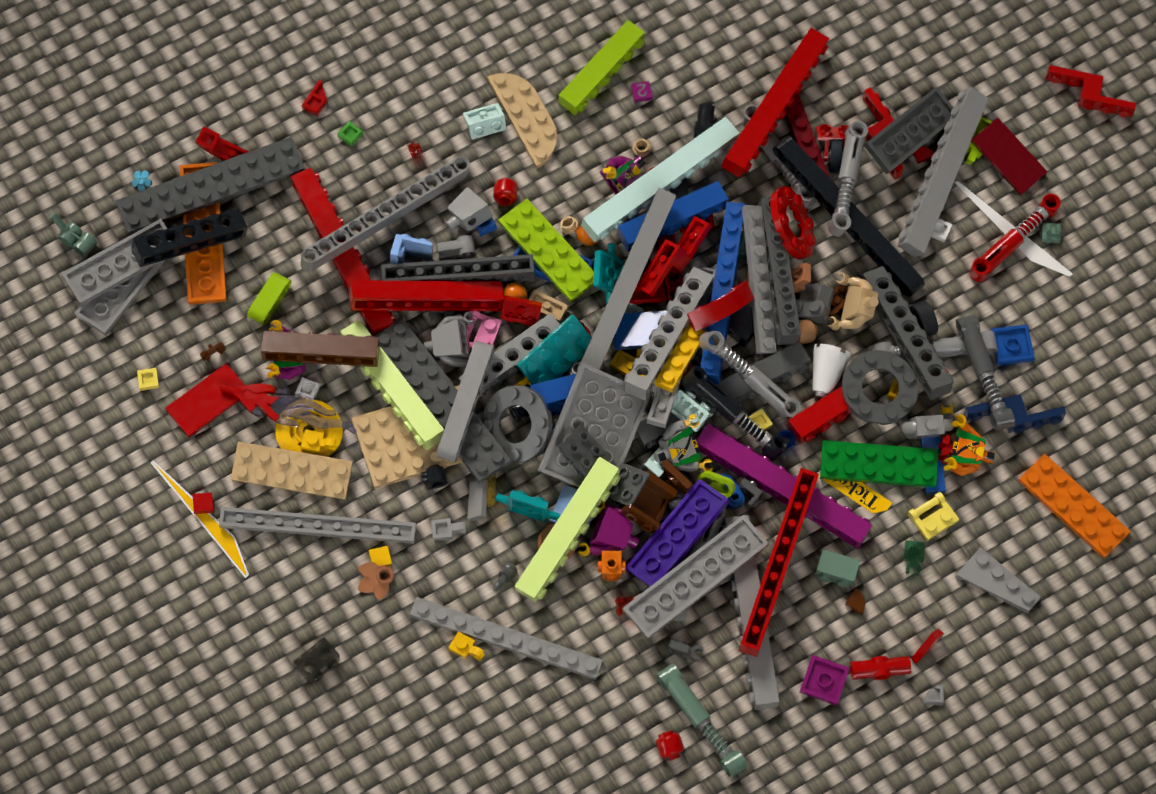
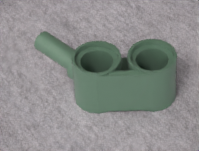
(72, 236)

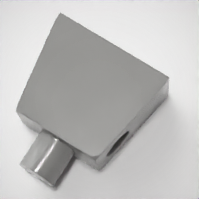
(468, 211)

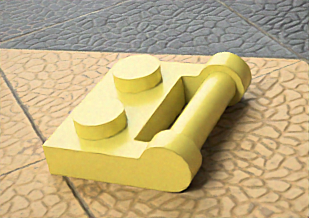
(936, 522)

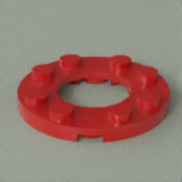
(796, 247)

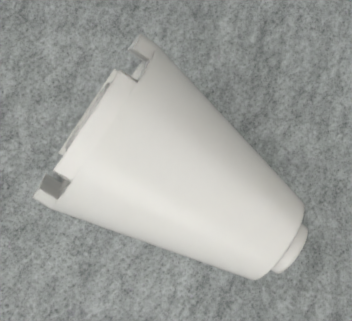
(827, 368)

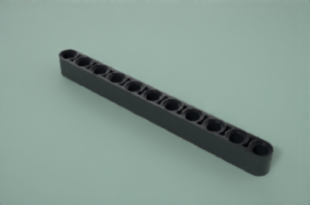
(861, 229)

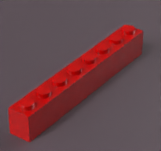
(426, 295)

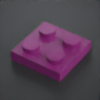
(824, 680)

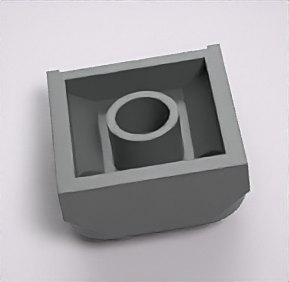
(814, 302)

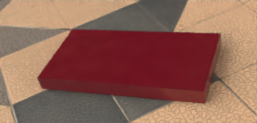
(1009, 156)

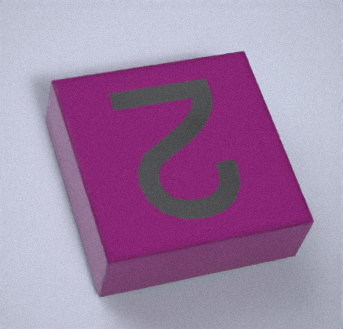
(641, 91)

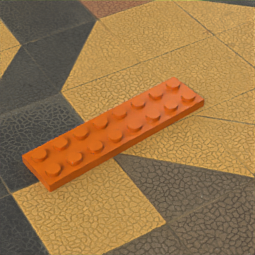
(206, 266)

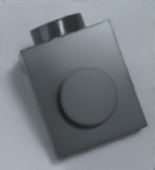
(751, 490)

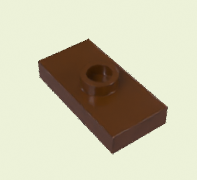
(675, 477)

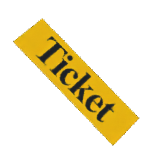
(861, 494)

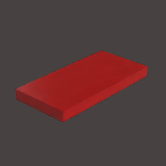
(204, 401)

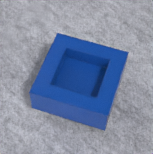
(486, 227)

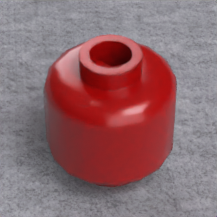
(505, 191)
(669, 745)

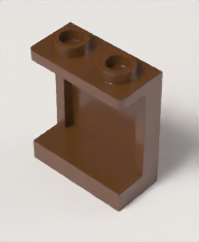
(650, 504)

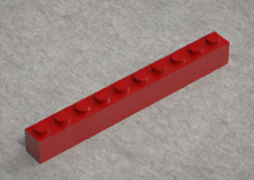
(775, 102)
(325, 221)
(778, 562)

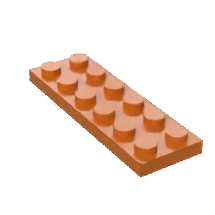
(1074, 506)

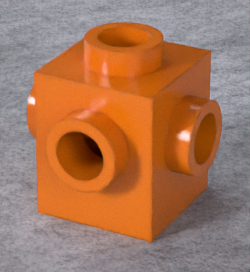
(611, 565)

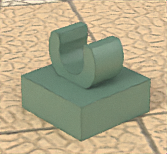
(1051, 233)

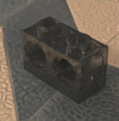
(313, 657)

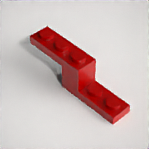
(1090, 91)
(884, 118)
(673, 256)

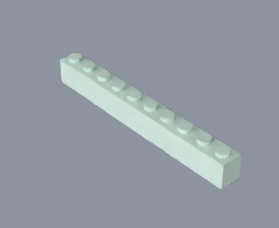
(664, 176)

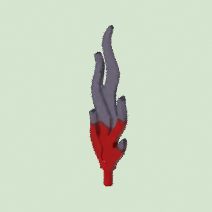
(277, 408)

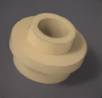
(641, 143)
(569, 225)

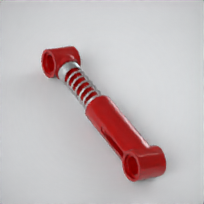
(1013, 239)

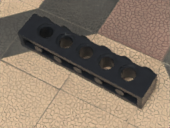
(182, 244)

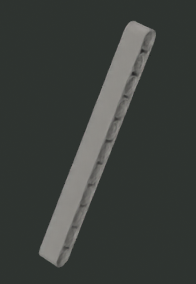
(381, 220)
(628, 279)

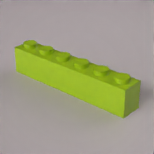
(601, 68)

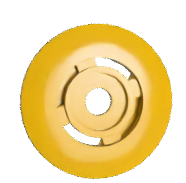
(290, 437)

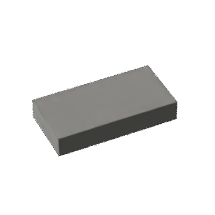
(477, 500)

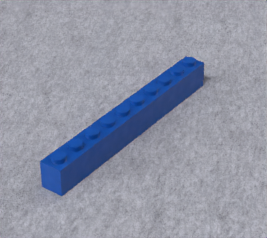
(724, 280)

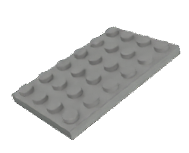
(604, 411)

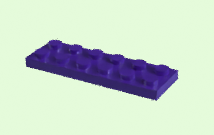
(678, 533)

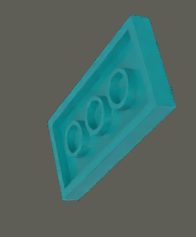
(556, 352)

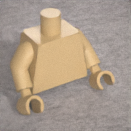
(858, 305)

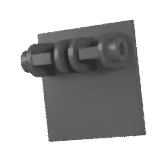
(581, 450)
(629, 485)

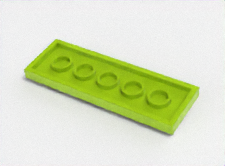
(549, 250)

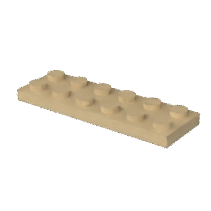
(291, 470)

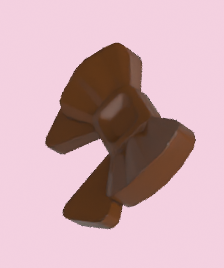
(219, 347)

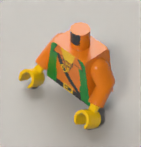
(967, 449)

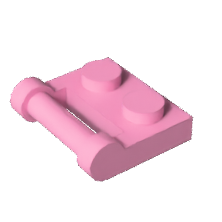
(487, 330)

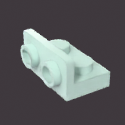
(485, 121)
(686, 404)

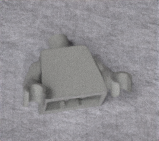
(451, 340)

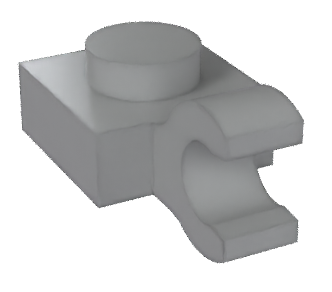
(443, 529)

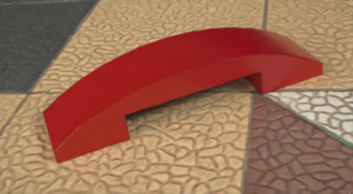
(216, 146)
(721, 307)

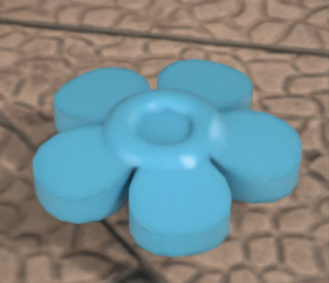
(141, 180)

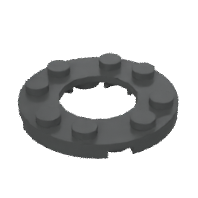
(861, 405)
(540, 417)

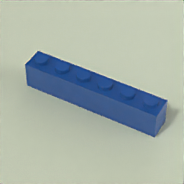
(698, 203)

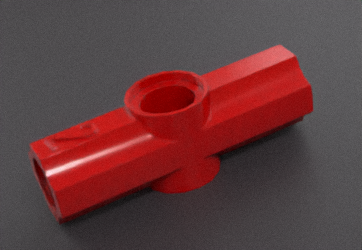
(880, 668)

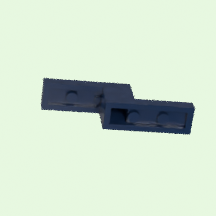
(1022, 420)

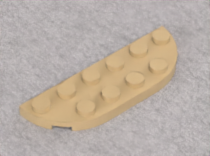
(526, 115)

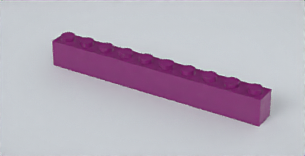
(780, 484)

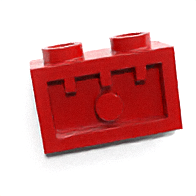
(520, 310)

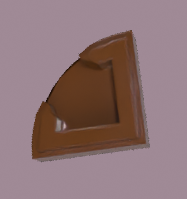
(856, 602)

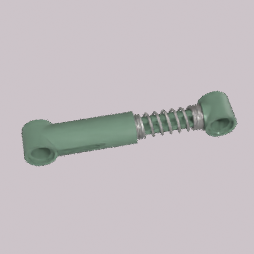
(672, 681)

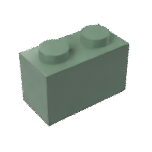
(837, 569)

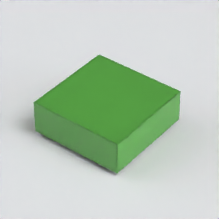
(350, 133)

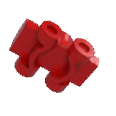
(946, 449)

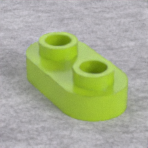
(717, 482)

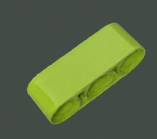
(269, 298)

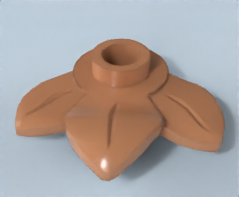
(372, 581)

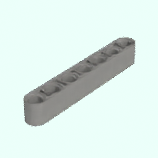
(465, 401)

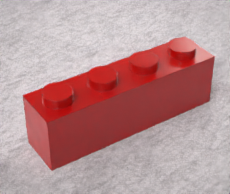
(819, 417)

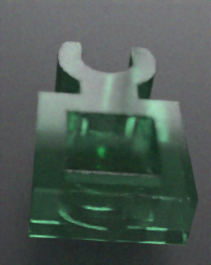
(914, 555)

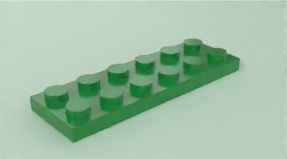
(879, 464)

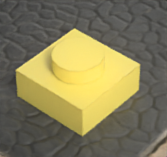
(148, 379)
(762, 419)

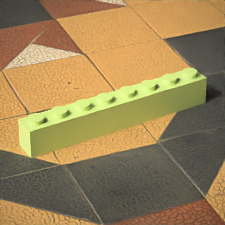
(400, 395)
(568, 529)

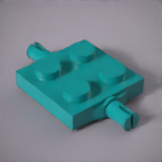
(607, 270)
(528, 506)

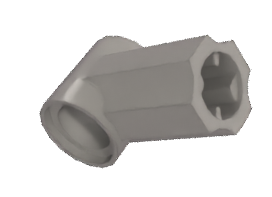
(461, 247)

